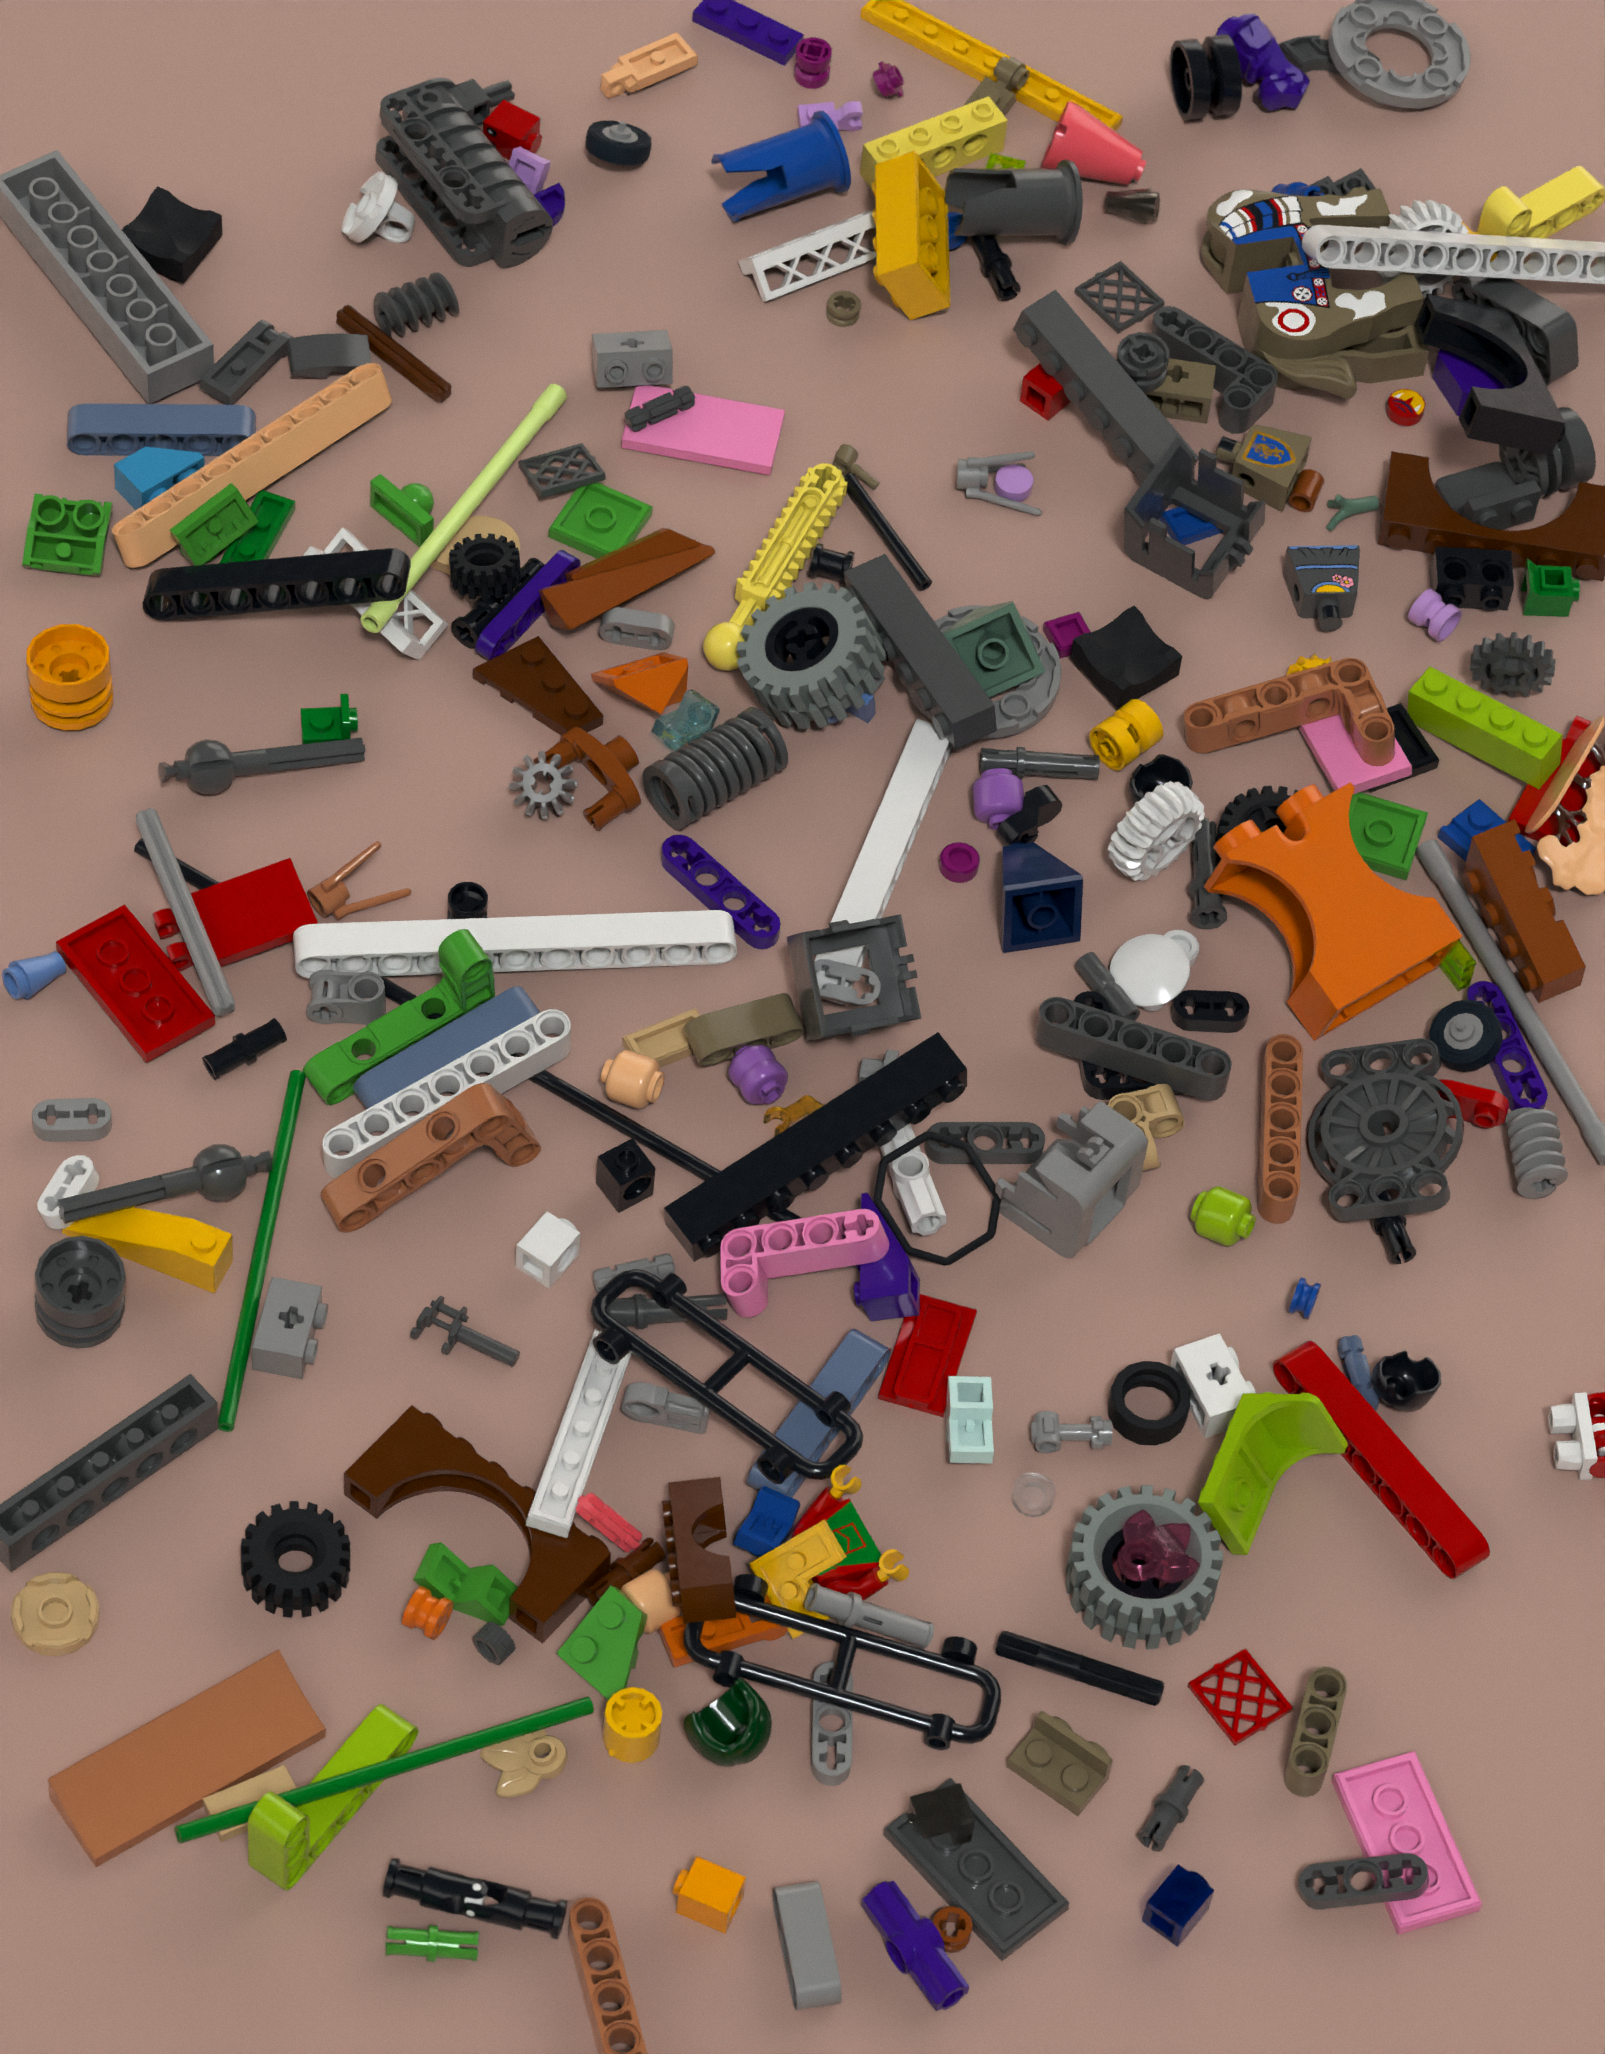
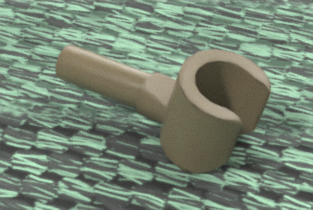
(845, 461)

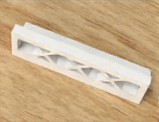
(807, 245)
(395, 631)

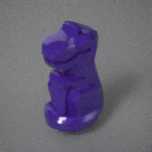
(1263, 59)

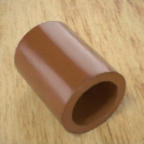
(1306, 490)

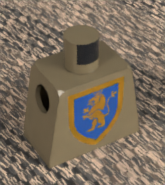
(1267, 462)

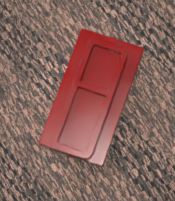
(926, 1355)

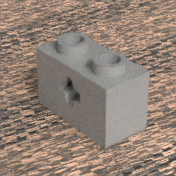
(632, 358)
(277, 1346)

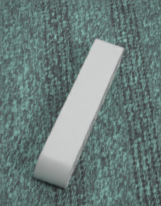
(454, 1077)

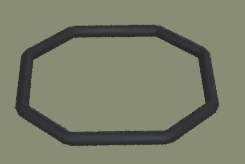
(891, 1222)

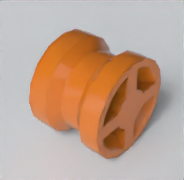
(427, 1612)

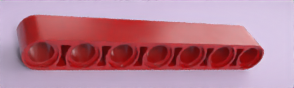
(1386, 1463)

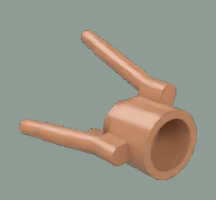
(330, 895)

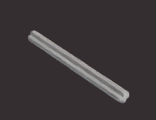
(185, 912)

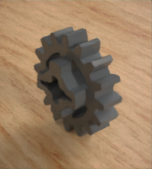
(1511, 663)

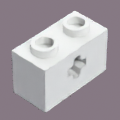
(1213, 1382)

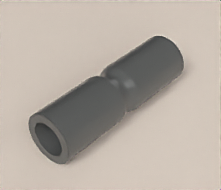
(1104, 983)

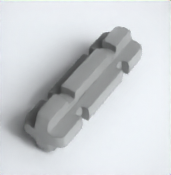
(660, 1266)

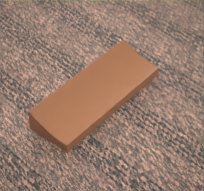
(183, 1757)

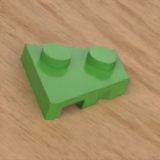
(606, 1642)

